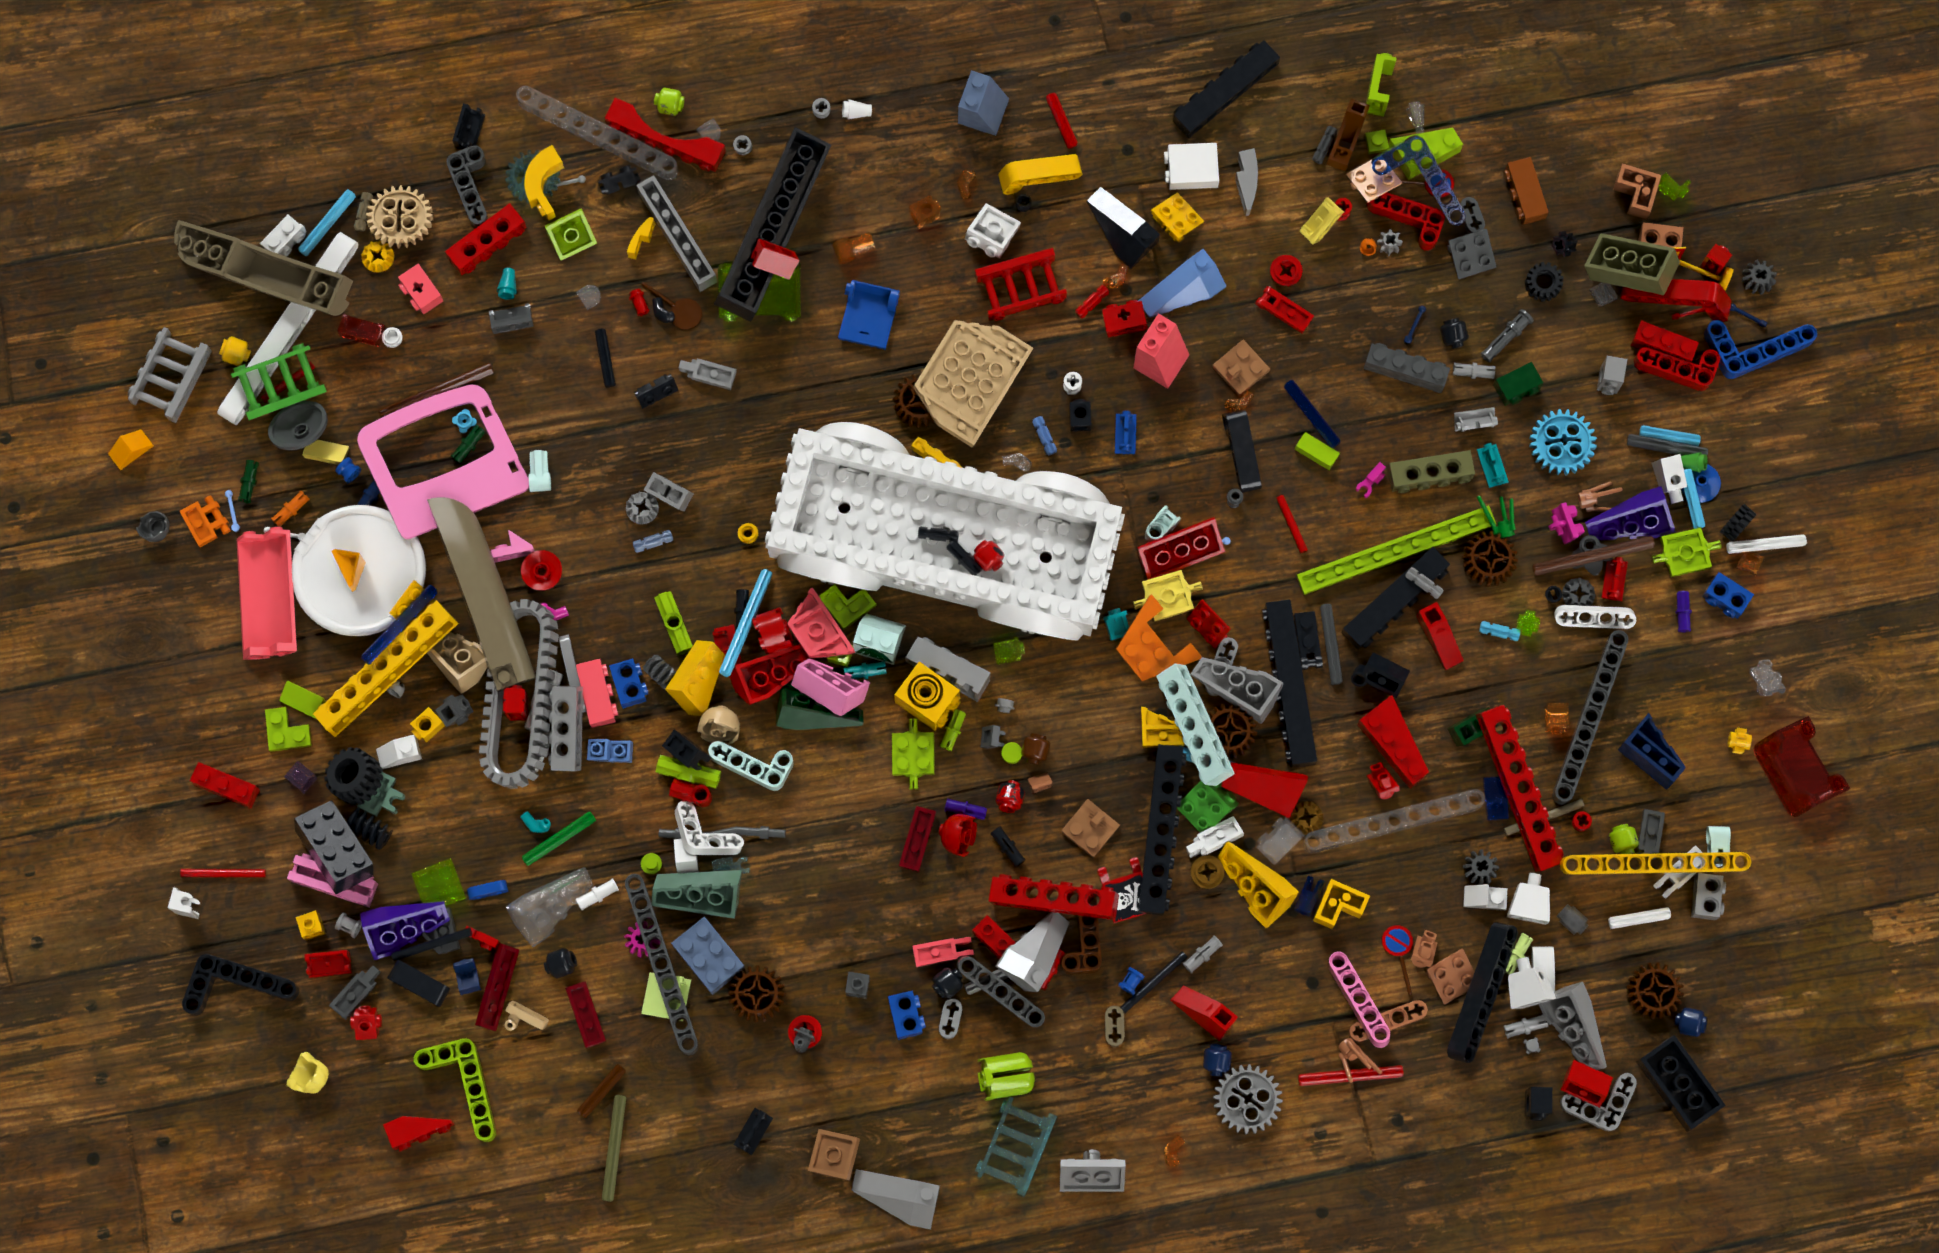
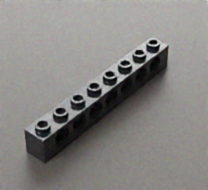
(1164, 755)

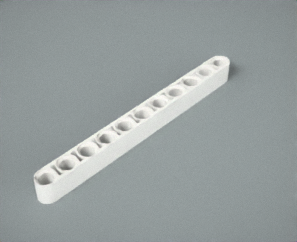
(284, 332)

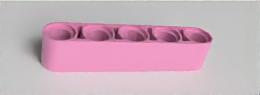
(1364, 1008)

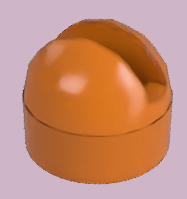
(1368, 251)

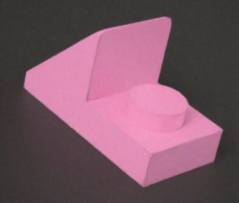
(518, 548)

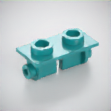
(1492, 465)

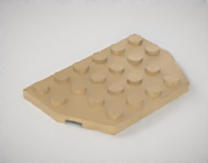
(970, 377)

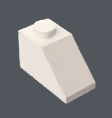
(399, 752)

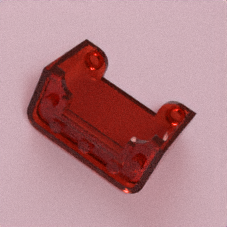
(1797, 769)

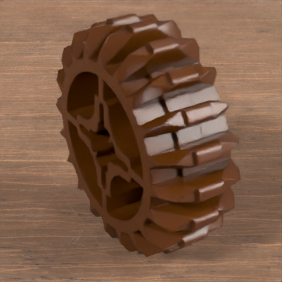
(912, 405)
(1480, 558)
(1238, 731)
(757, 975)
(1672, 987)

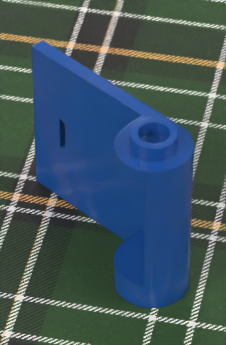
(869, 312)

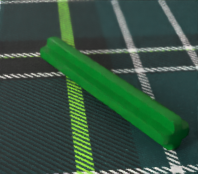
(558, 838)

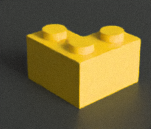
(1337, 899)

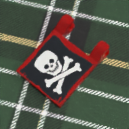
(1128, 889)

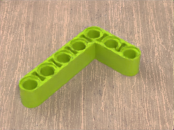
(468, 1080)

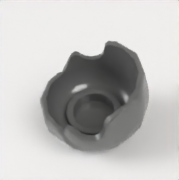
(153, 526)

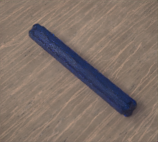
(399, 624)

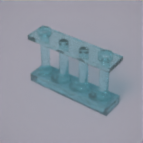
(1036, 1143)

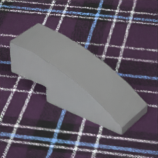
(1247, 179)

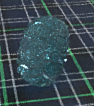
(522, 164)

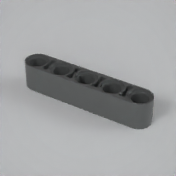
(1008, 998)

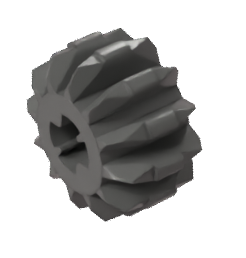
(1759, 270)
(659, 670)
(1477, 860)

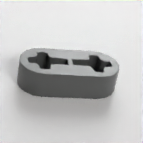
(1476, 214)

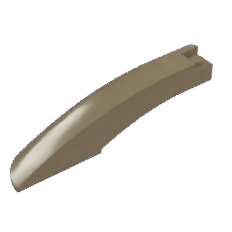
(262, 269)
(482, 593)

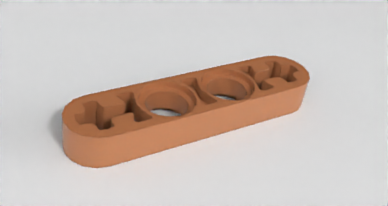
(1387, 1016)

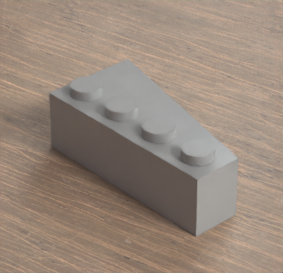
(956, 670)

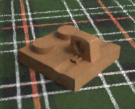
(1241, 367)
(1090, 828)
(834, 1154)

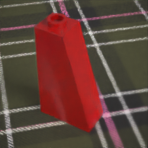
(1267, 787)

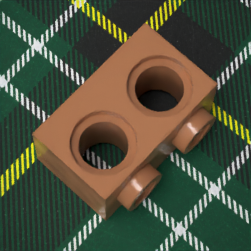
(1661, 233)

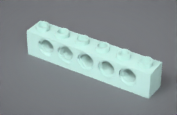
(1187, 694)

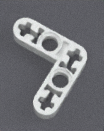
(701, 840)

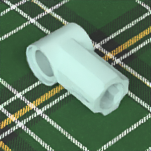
(539, 475)

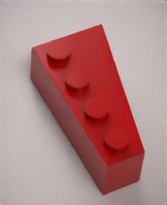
(1394, 741)

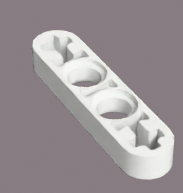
(1594, 620)

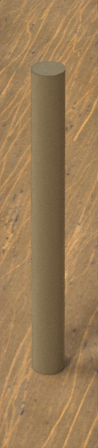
(1552, 814)

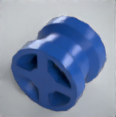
(348, 470)

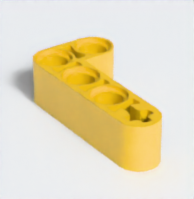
(1038, 171)

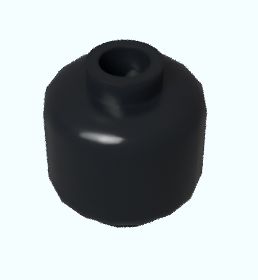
(1454, 332)
(560, 963)
(947, 982)

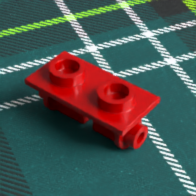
(1614, 579)

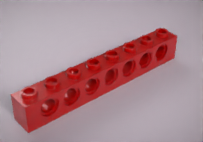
(1510, 781)

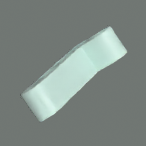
(749, 762)

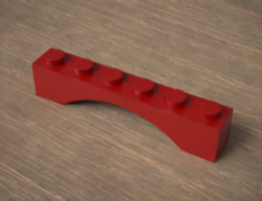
(701, 151)

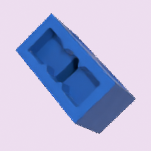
(1730, 591)
(624, 684)
(900, 1015)

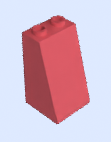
(1161, 352)

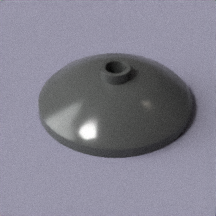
(298, 425)

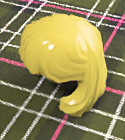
(308, 1075)

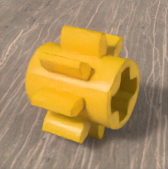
(1739, 740)

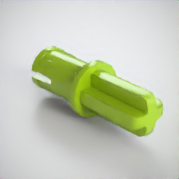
(953, 729)

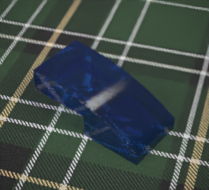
(1495, 799)

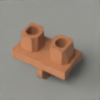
(1424, 950)

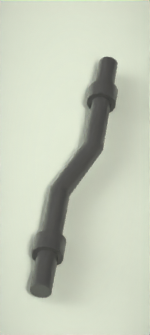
(764, 832)

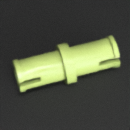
(1518, 952)

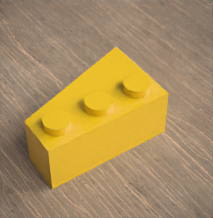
(696, 677)

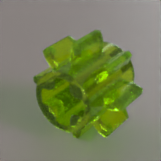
(1528, 623)

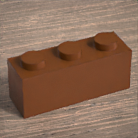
(1525, 191)

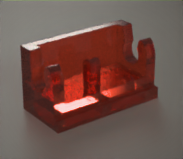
(361, 330)

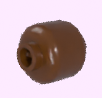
(1035, 748)

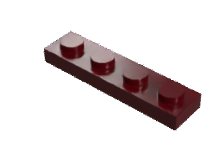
(497, 987)

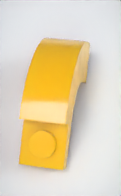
(539, 170)

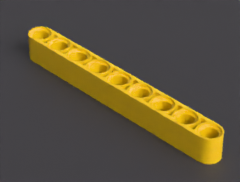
(1665, 863)

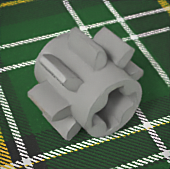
(1389, 248)

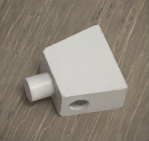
(1668, 469)
(1531, 901)
(1529, 986)

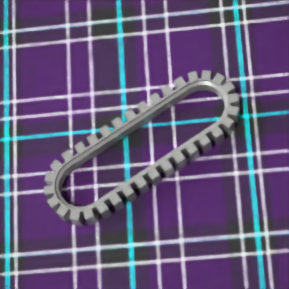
(539, 712)

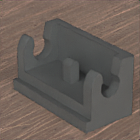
(511, 319)

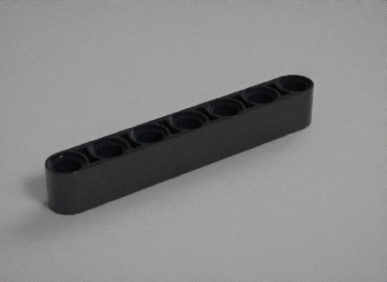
(1482, 992)

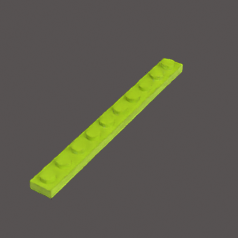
(1393, 551)

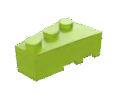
(1442, 144)

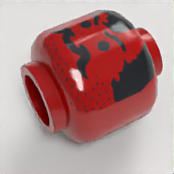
(989, 555)
(1010, 796)

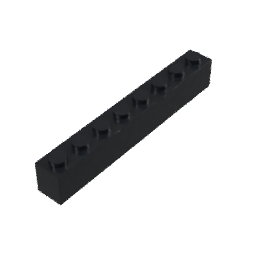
(1292, 697)

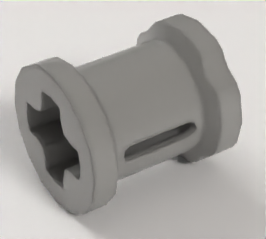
(348, 925)

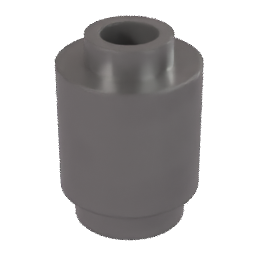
(1573, 919)

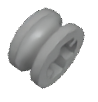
(816, 104)
(743, 139)

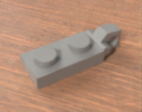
(709, 373)

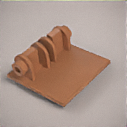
(1451, 976)

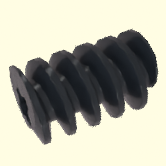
(368, 829)

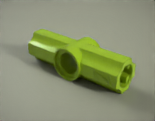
(678, 634)
(674, 768)

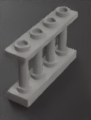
(181, 390)

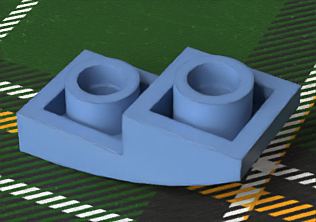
(610, 751)

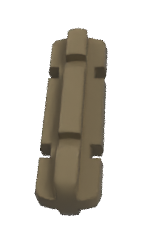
(360, 223)

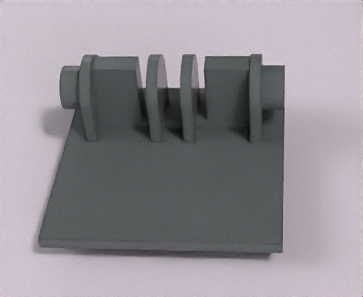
(1472, 253)

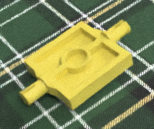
(1171, 593)

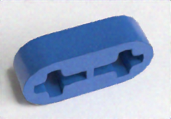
(487, 890)

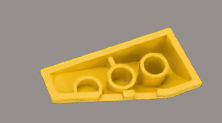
(1262, 887)

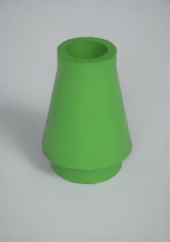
(1696, 462)

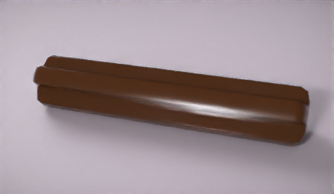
(601, 1091)

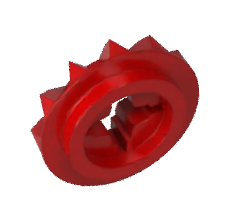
(1286, 261)
(811, 1024)

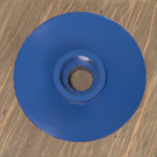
(1710, 488)

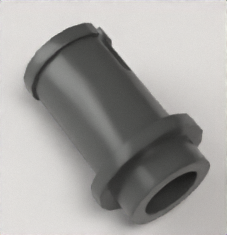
(1234, 493)

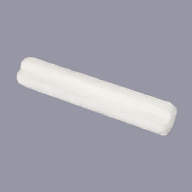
(1639, 918)

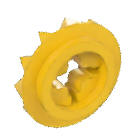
(377, 265)

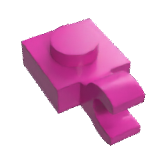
(1374, 476)

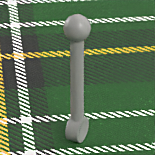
(581, 179)

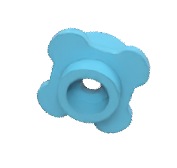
(464, 415)

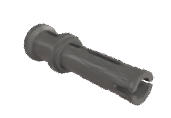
(1512, 330)

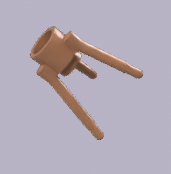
(1588, 497)
(1352, 1051)

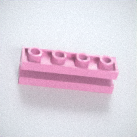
(309, 875)

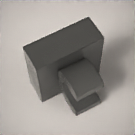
(990, 737)

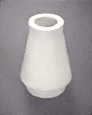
(854, 109)

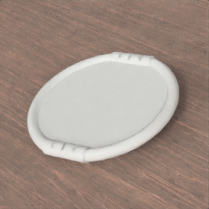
(387, 574)

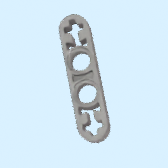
(570, 663)

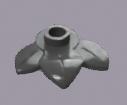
(1595, 567)

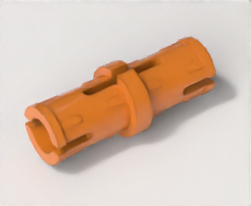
(290, 509)

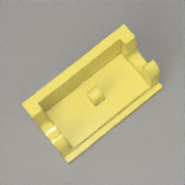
(1321, 221)

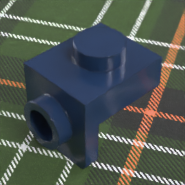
(467, 976)

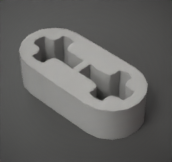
(955, 1020)

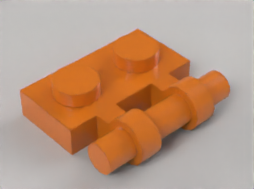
(198, 523)

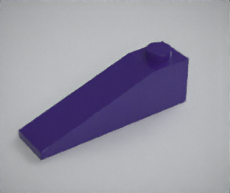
(1639, 516)

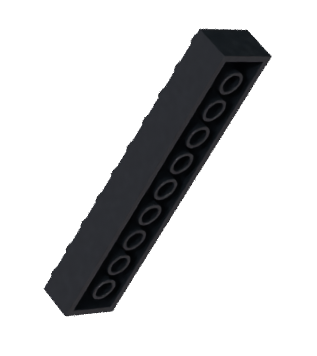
(773, 221)

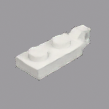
(1215, 837)

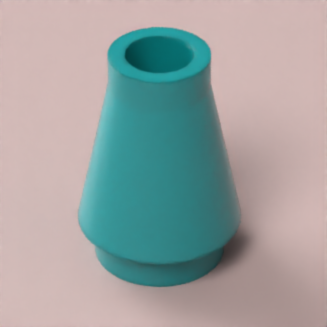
(507, 284)

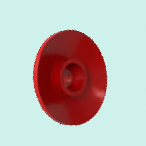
(534, 563)

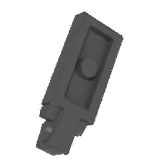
(1650, 832)
(355, 992)

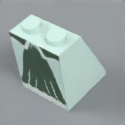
(878, 638)

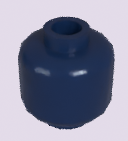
(1691, 1022)
(1217, 1059)

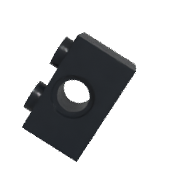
(1538, 1102)

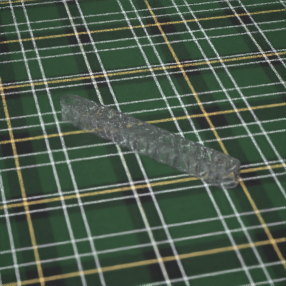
(602, 140)
(1401, 814)

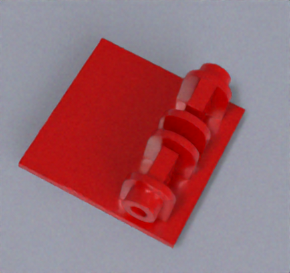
(1208, 624)

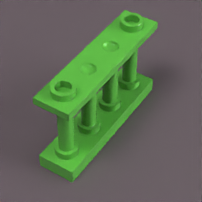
(274, 401)

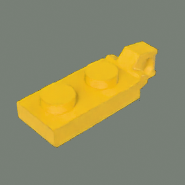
(923, 449)

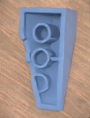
(1189, 283)

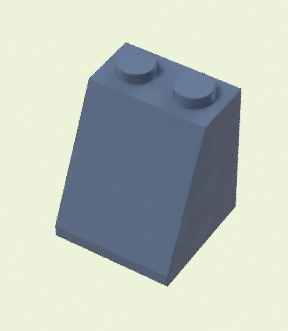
(982, 104)

